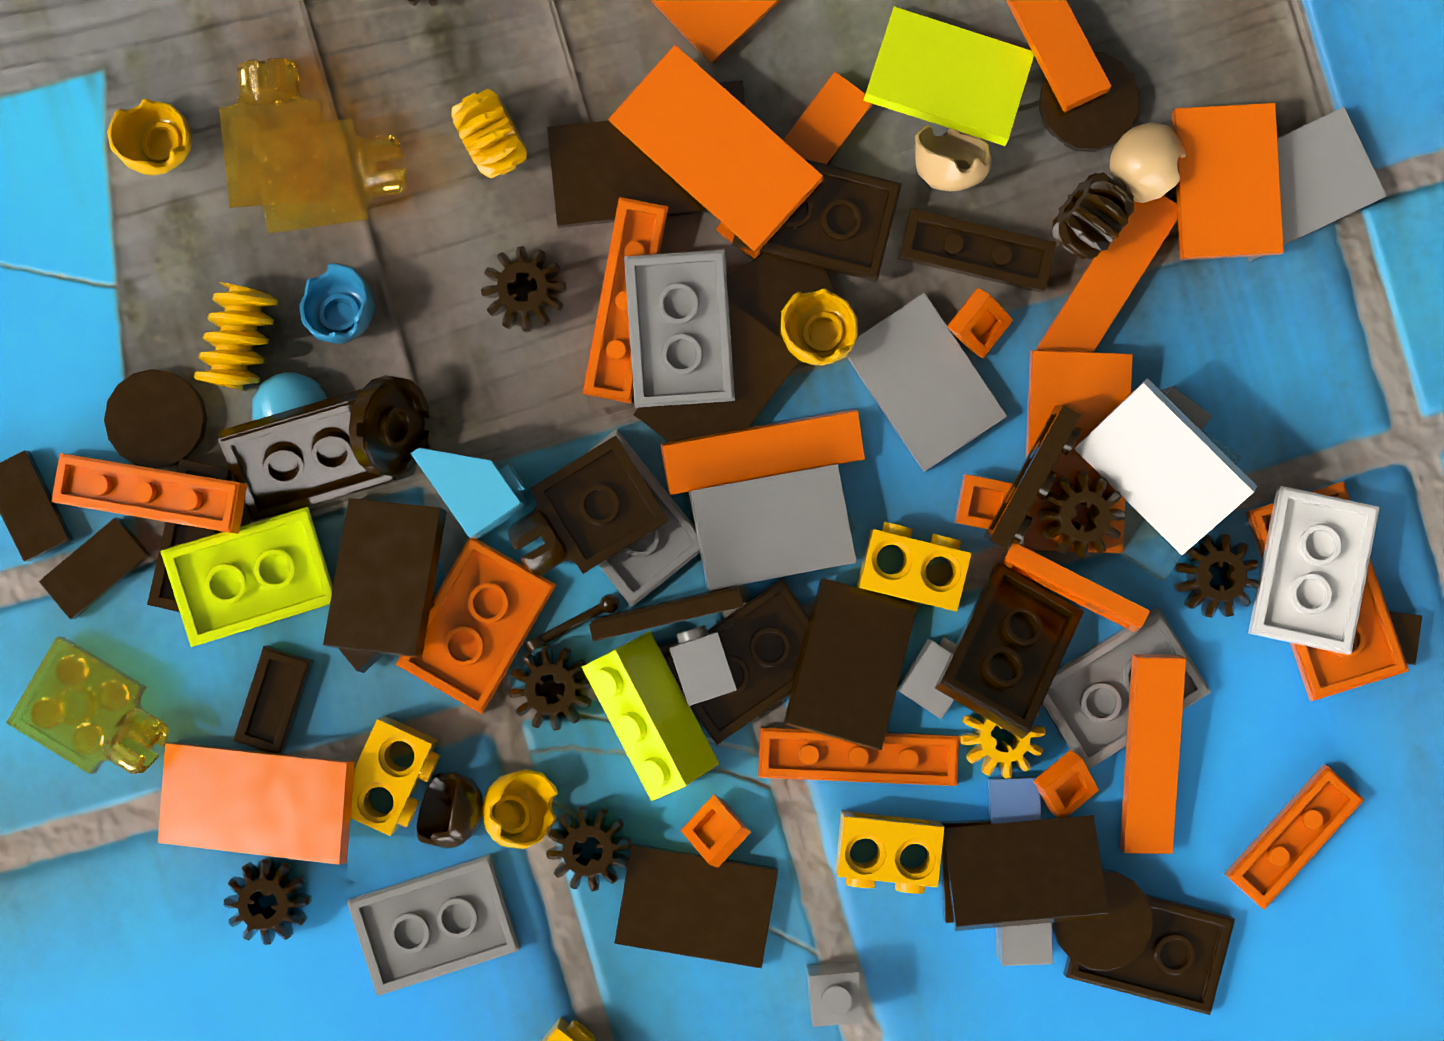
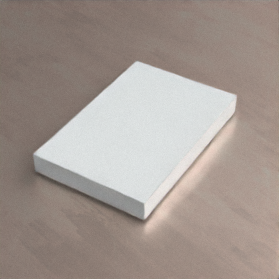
(1165, 467)
(1314, 570)

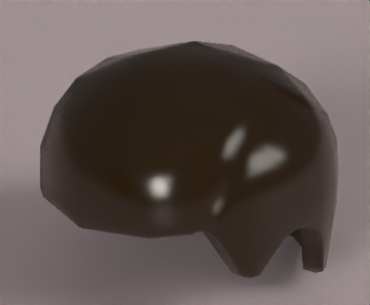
(449, 811)

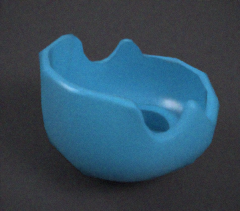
(337, 305)

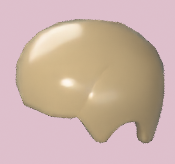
(951, 160)
(1147, 160)

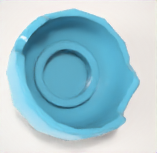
(284, 393)

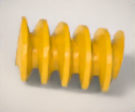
(236, 337)

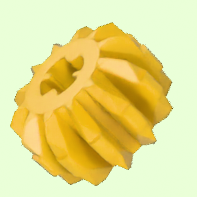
(489, 133)
(1006, 754)

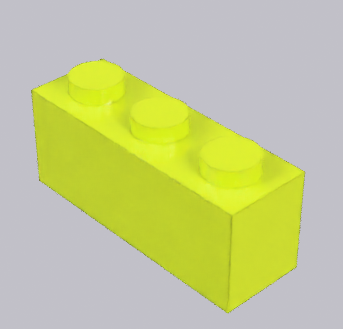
(650, 716)

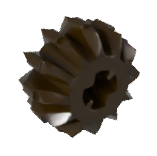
(1093, 215)
(510, 278)
(1098, 517)
(1234, 576)
(541, 701)
(598, 862)
(268, 882)

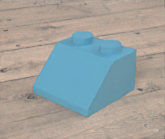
(474, 489)

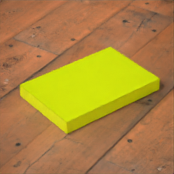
(949, 76)
(248, 577)

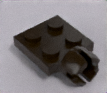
(587, 511)

